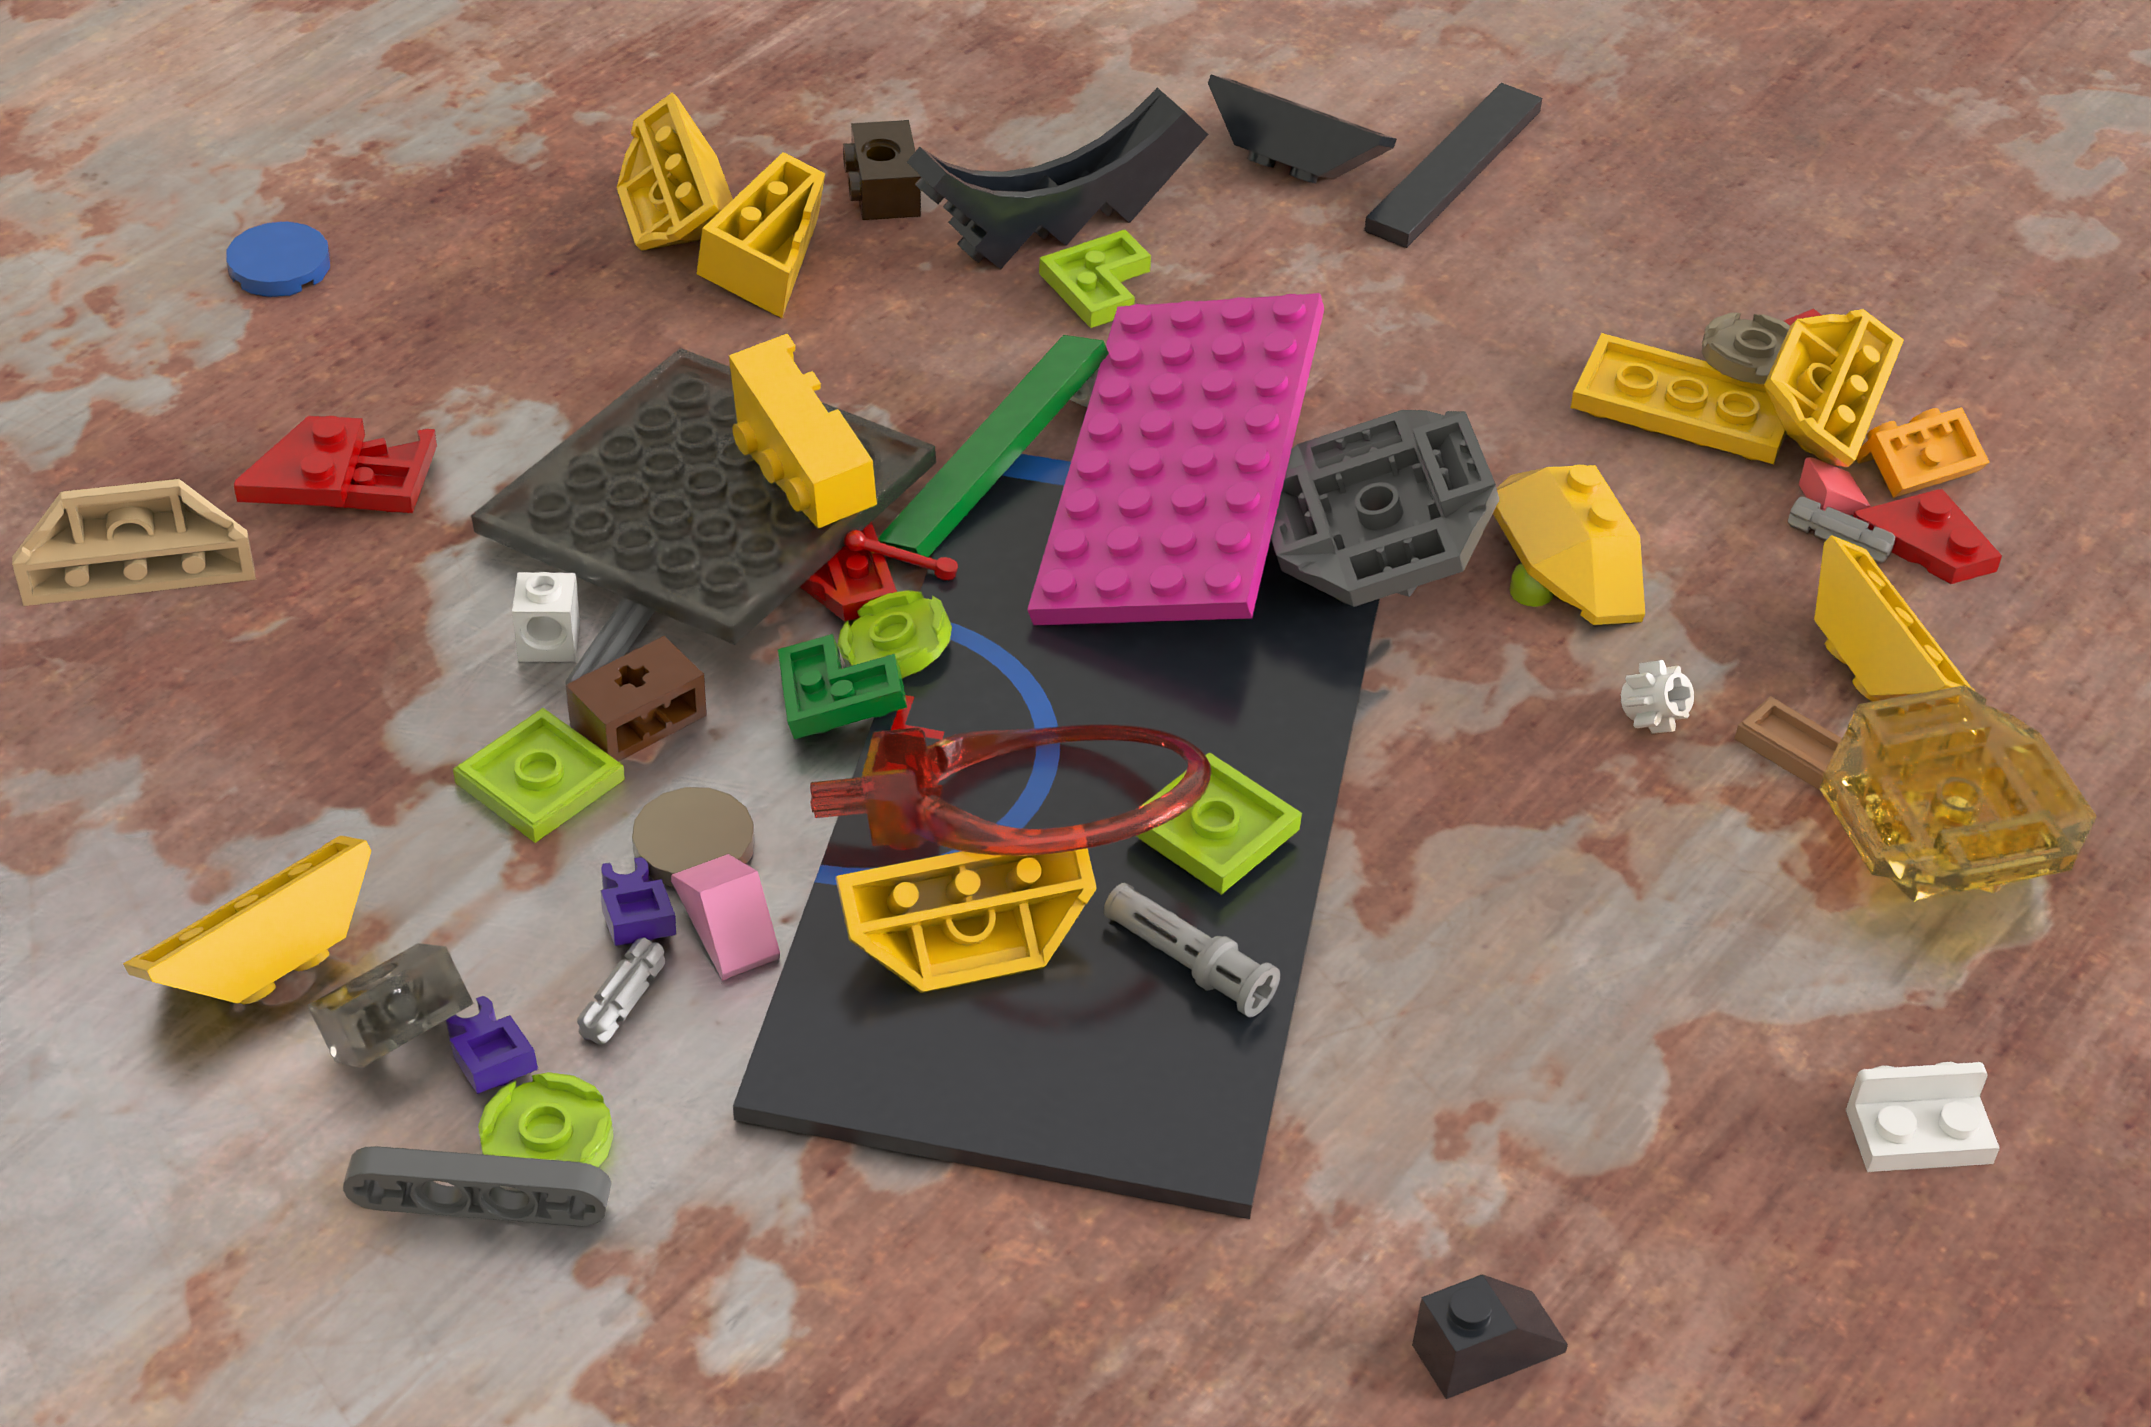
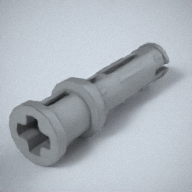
(1212, 960)

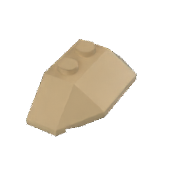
(129, 544)

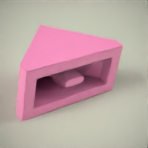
(729, 914)

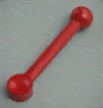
(944, 567)

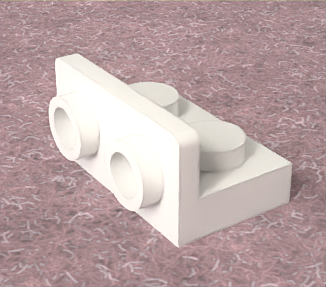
(1921, 1117)

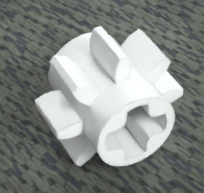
(1657, 696)

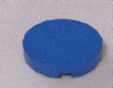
(278, 258)

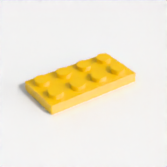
(1678, 399)

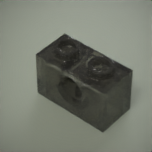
(390, 1004)

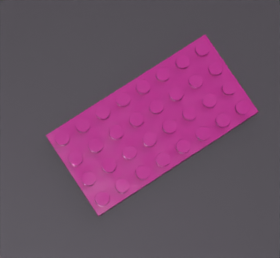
(1179, 463)

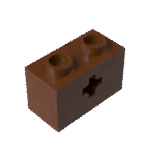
(637, 699)

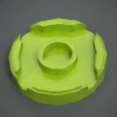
(898, 625)
(548, 1120)

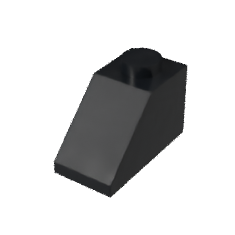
(1482, 1333)

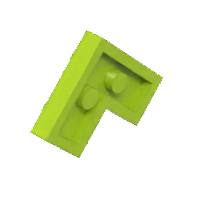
(1092, 275)

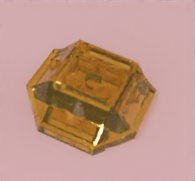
(1953, 795)

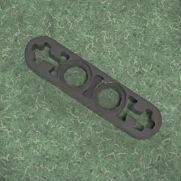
(405, 1183)

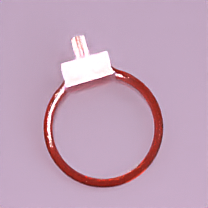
(908, 808)

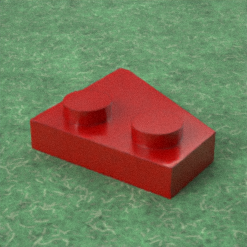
(306, 465)
(391, 476)
(851, 580)

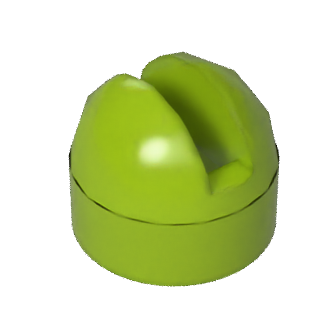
(1528, 590)

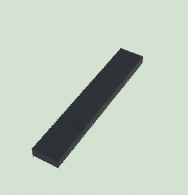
(1452, 165)

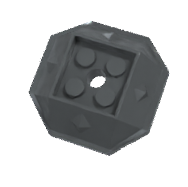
(1384, 505)

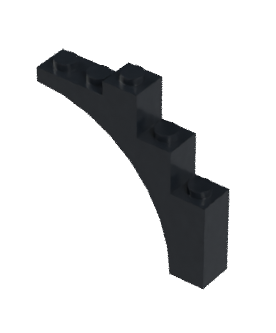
(1115, 172)

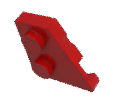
(1935, 535)

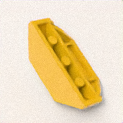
(670, 178)
(1832, 381)
(1575, 540)
(1876, 629)
(965, 914)
(264, 931)

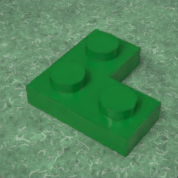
(826, 696)

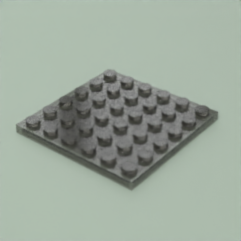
(672, 509)

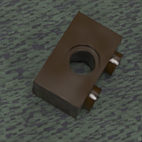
(880, 170)

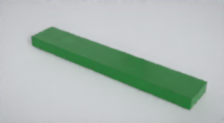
(995, 445)

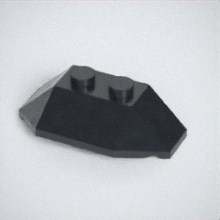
(1294, 133)

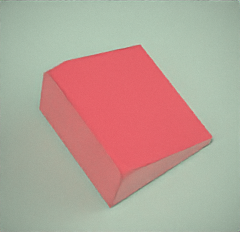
(1831, 487)

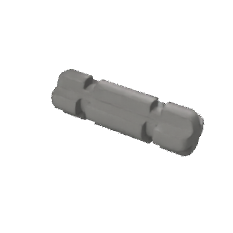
(1807, 515)
(621, 991)

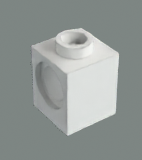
(546, 617)

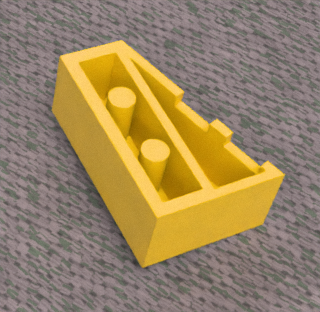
(764, 234)
(794, 436)

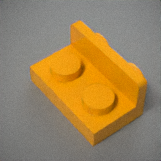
(1924, 451)

